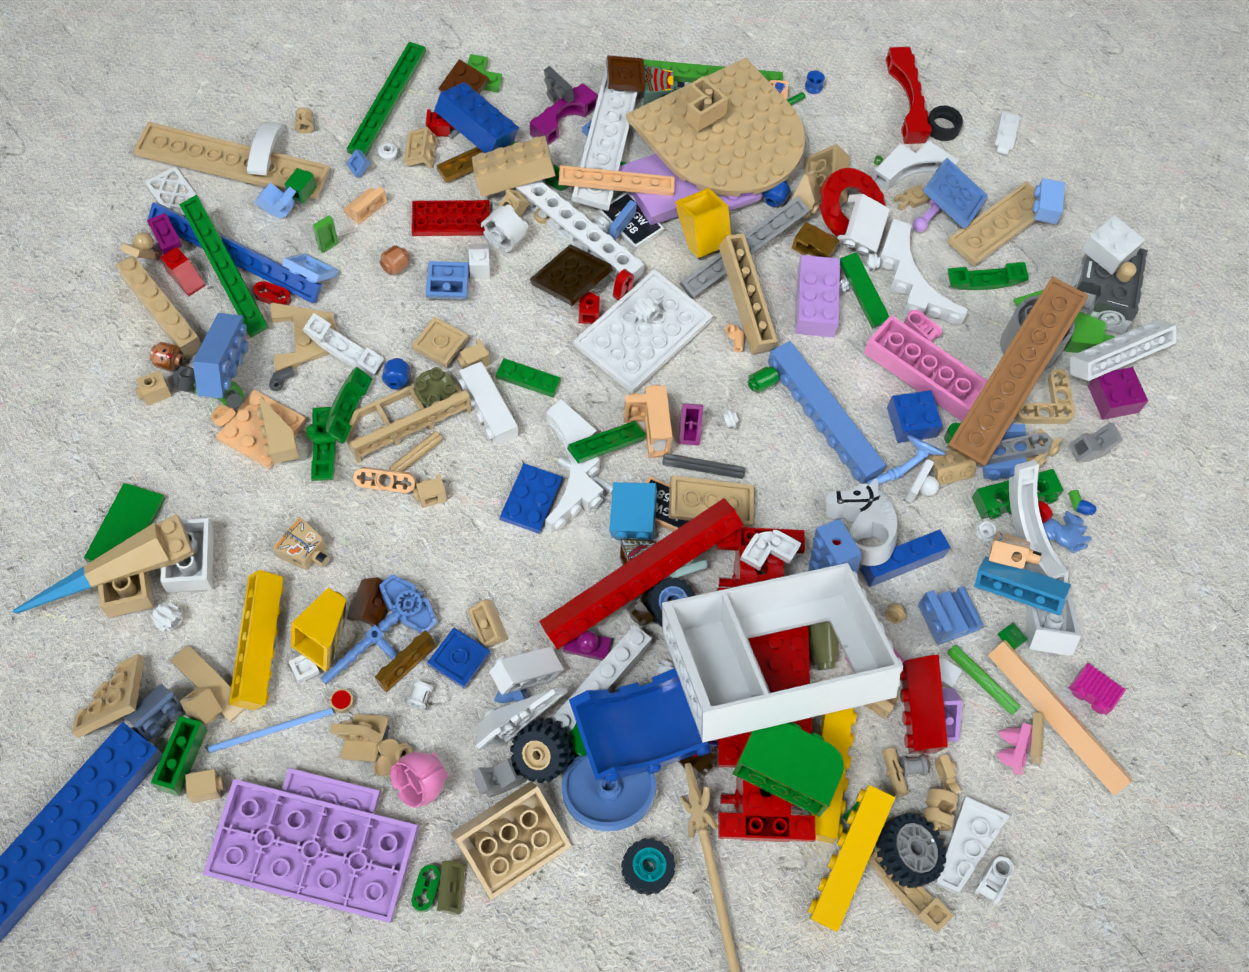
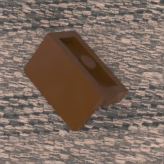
(368, 602)

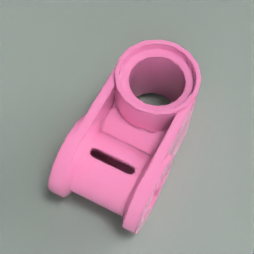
(923, 325)

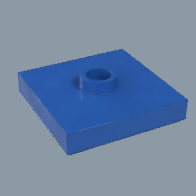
(459, 658)

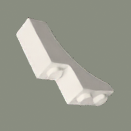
(904, 162)

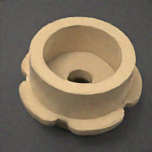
(895, 613)

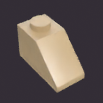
(809, 193)

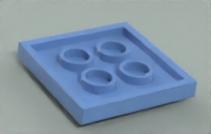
(955, 193)

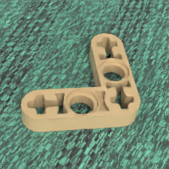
(1056, 405)

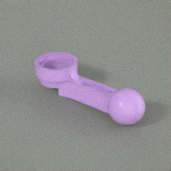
(921, 223)

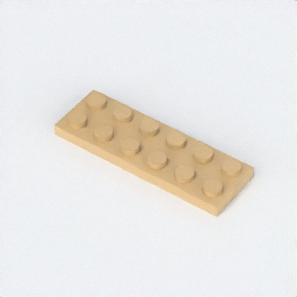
(996, 225)

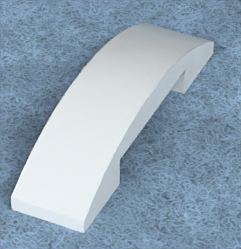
(262, 147)
(340, 346)

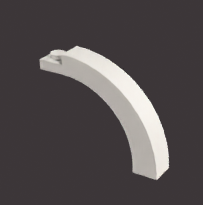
(1028, 520)

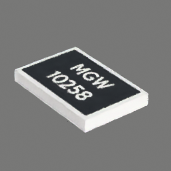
(639, 230)

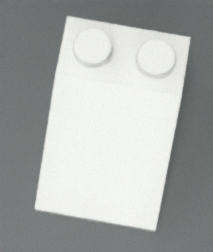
(1053, 632)

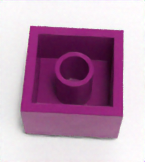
(1118, 393)

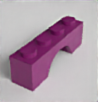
(547, 122)

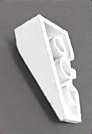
(505, 722)

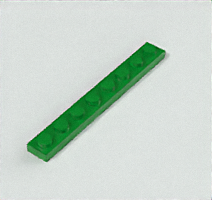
(387, 98)
(224, 265)

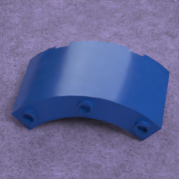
(637, 727)

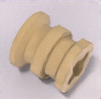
(304, 121)

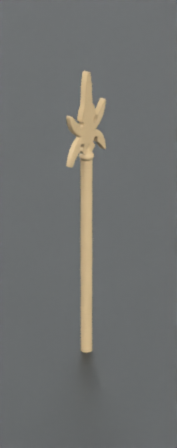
(699, 820)

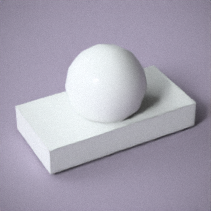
(926, 484)

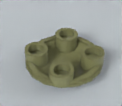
(433, 386)

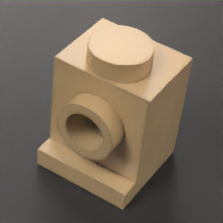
(516, 200)
(473, 355)
(430, 492)

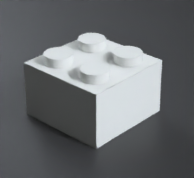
(1113, 244)

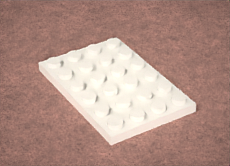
(635, 348)

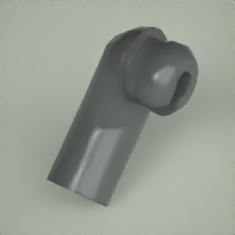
(279, 377)

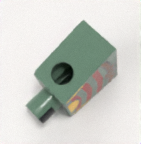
(659, 83)

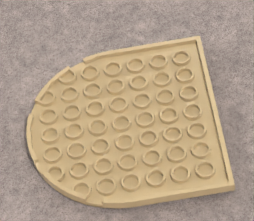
(739, 153)

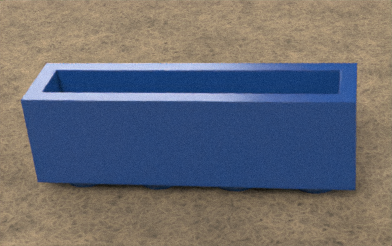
(908, 557)

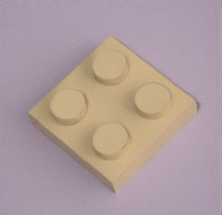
(440, 342)

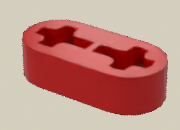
(623, 284)
(272, 294)

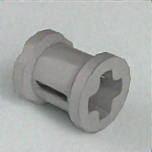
(914, 765)

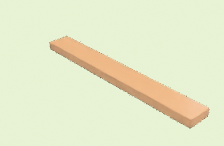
(1060, 718)

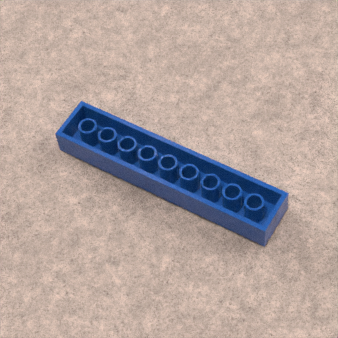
(71, 821)

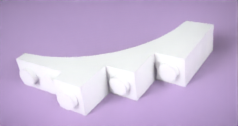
(908, 280)
(581, 488)

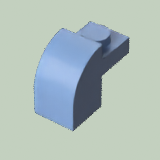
(275, 201)

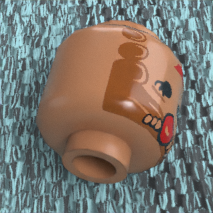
(394, 260)
(166, 356)

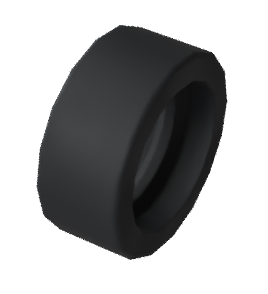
(949, 113)

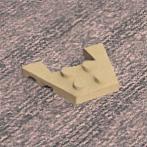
(305, 347)

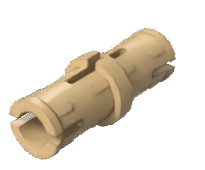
(895, 772)

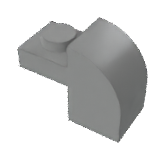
(1096, 445)
(499, 778)

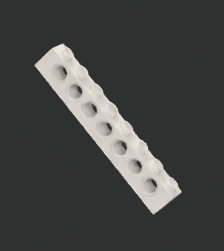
(578, 229)

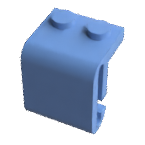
(949, 615)

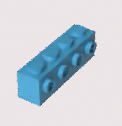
(1023, 586)

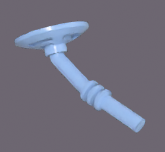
(923, 451)

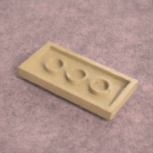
(693, 496)

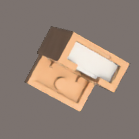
(654, 411)

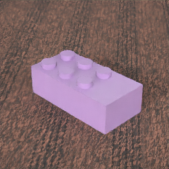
(817, 296)

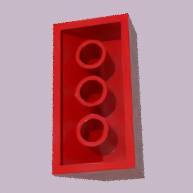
(923, 705)

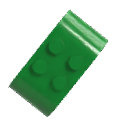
(792, 766)

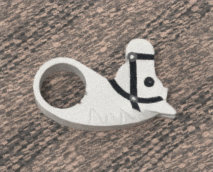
(871, 516)

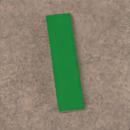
(864, 290)
(606, 442)

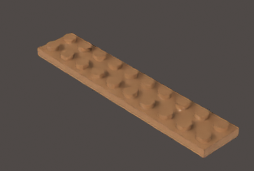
(1018, 371)

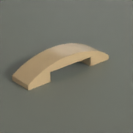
(203, 675)
(917, 900)

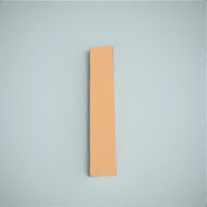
(616, 180)

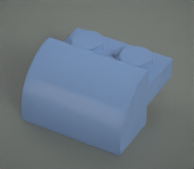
(447, 280)

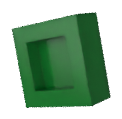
(1013, 636)

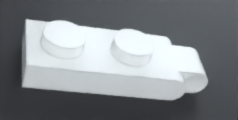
(1006, 132)

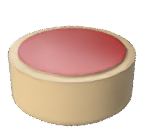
(341, 701)

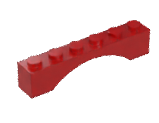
(901, 66)

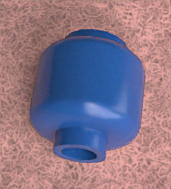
(777, 195)
(396, 373)

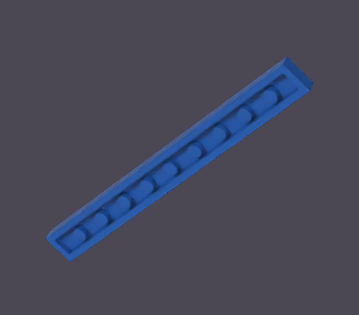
(246, 257)

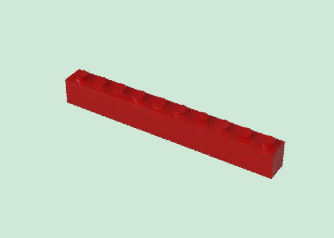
(641, 573)

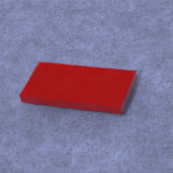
(449, 217)

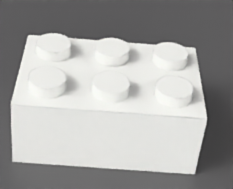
(196, 570)

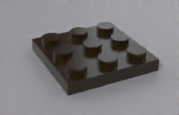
(571, 274)

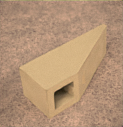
(280, 436)

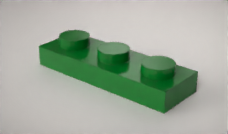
(528, 377)

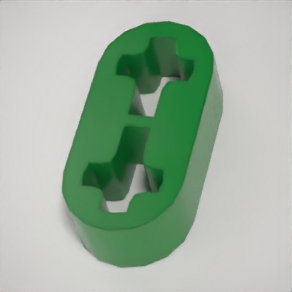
(420, 886)

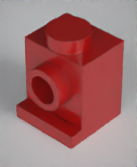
(437, 124)
(589, 308)

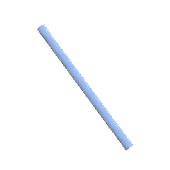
(269, 730)

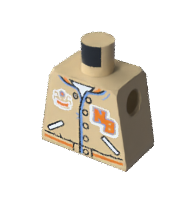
(301, 546)

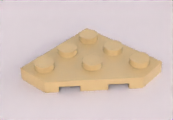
(112, 698)

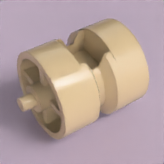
(940, 808)

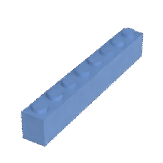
(826, 413)

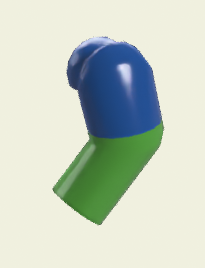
(1081, 506)

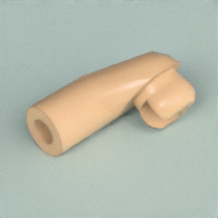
(736, 335)

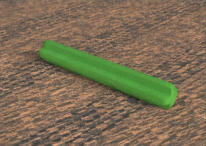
(983, 679)

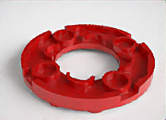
(831, 191)

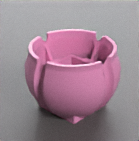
(418, 778)

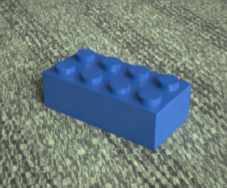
(476, 118)

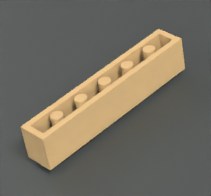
(747, 294)
(159, 306)

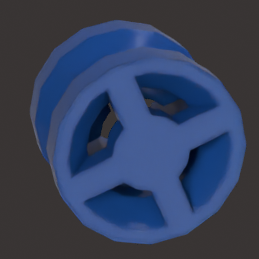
(814, 82)

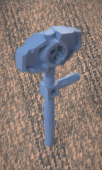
(406, 605)

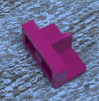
(164, 233)

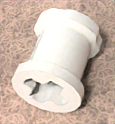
(419, 695)

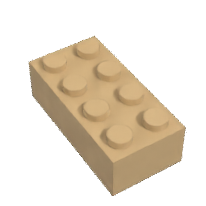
(513, 166)

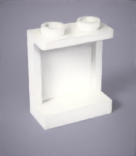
(865, 224)

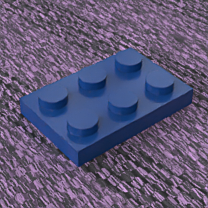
(531, 498)

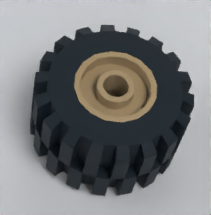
(542, 750)

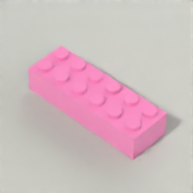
(925, 366)

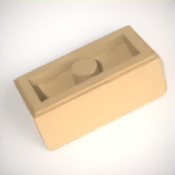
(487, 623)

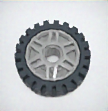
(911, 850)

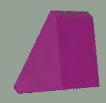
(690, 424)

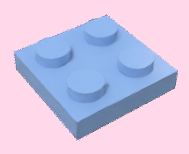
(310, 267)

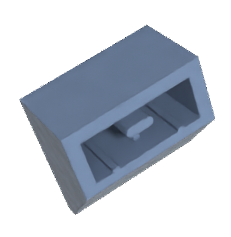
(155, 712)

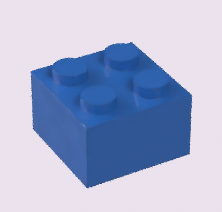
(914, 416)

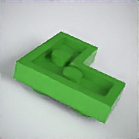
(480, 63)

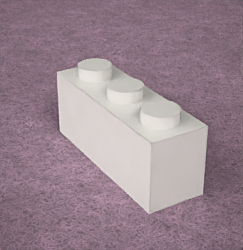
(525, 670)

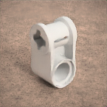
(992, 883)

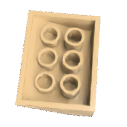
(511, 840)

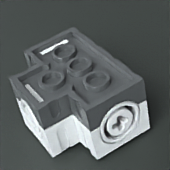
(1109, 297)

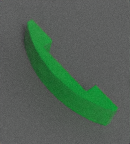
(989, 278)
(346, 403)
(324, 454)

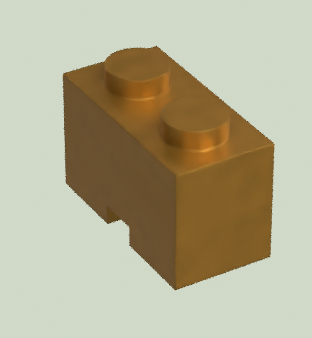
(814, 242)

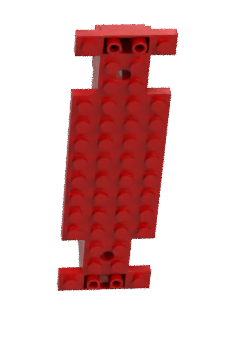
(784, 665)

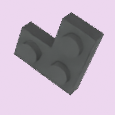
(557, 87)

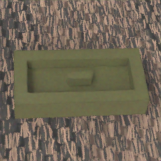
(451, 887)

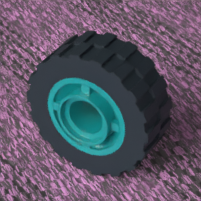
(653, 852)

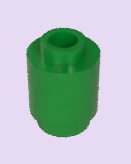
(763, 379)

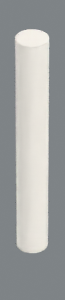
(603, 484)

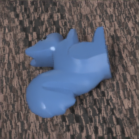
(1068, 535)

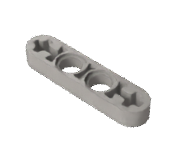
(1012, 454)

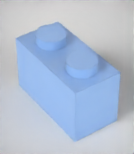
(1048, 200)

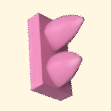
(1021, 739)

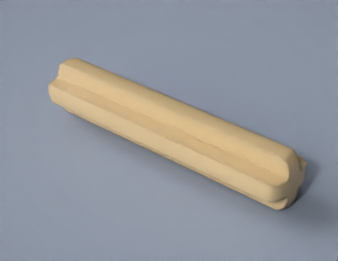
(417, 452)

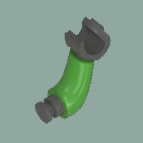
(185, 381)

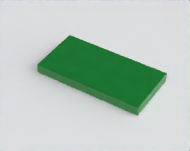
(129, 514)

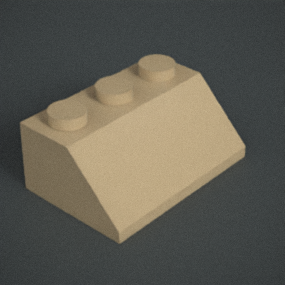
(826, 163)

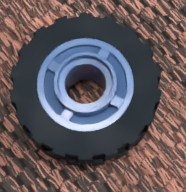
(662, 591)

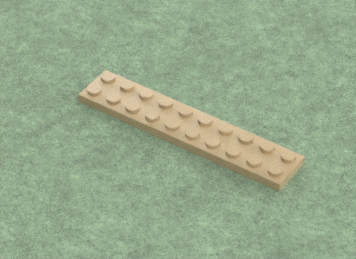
(221, 157)

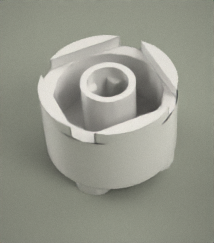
(504, 228)

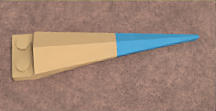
(147, 550)

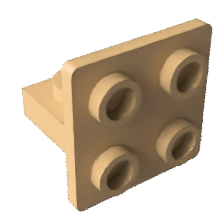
(361, 736)

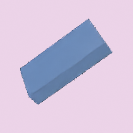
(622, 219)

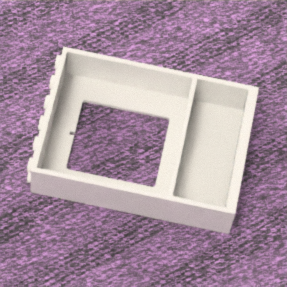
(720, 671)

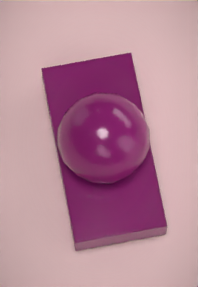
(589, 646)

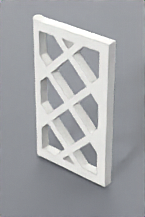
(163, 179)

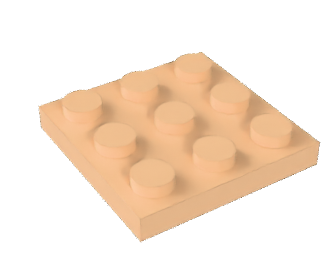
(244, 429)

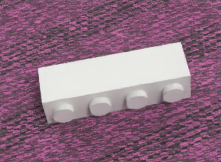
(488, 404)

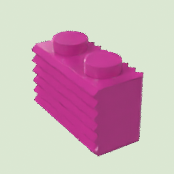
(1096, 689)

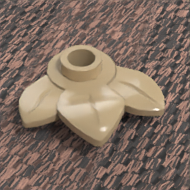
(390, 754)

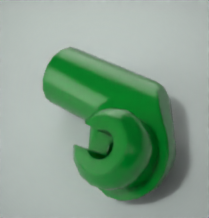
(318, 437)

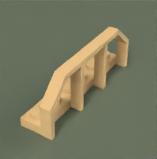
(403, 426)

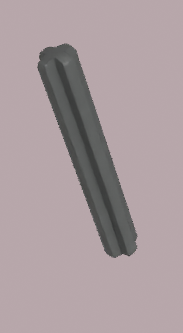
(703, 465)

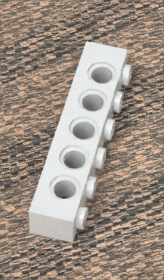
(1122, 350)

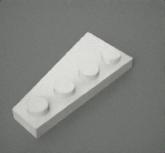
(971, 836)

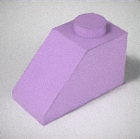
(952, 711)

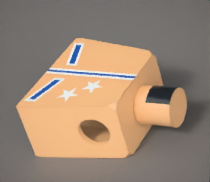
(1004, 547)

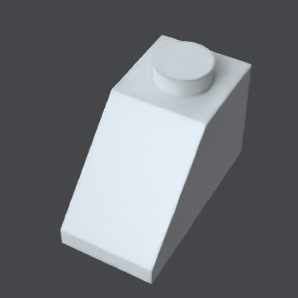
(479, 261)

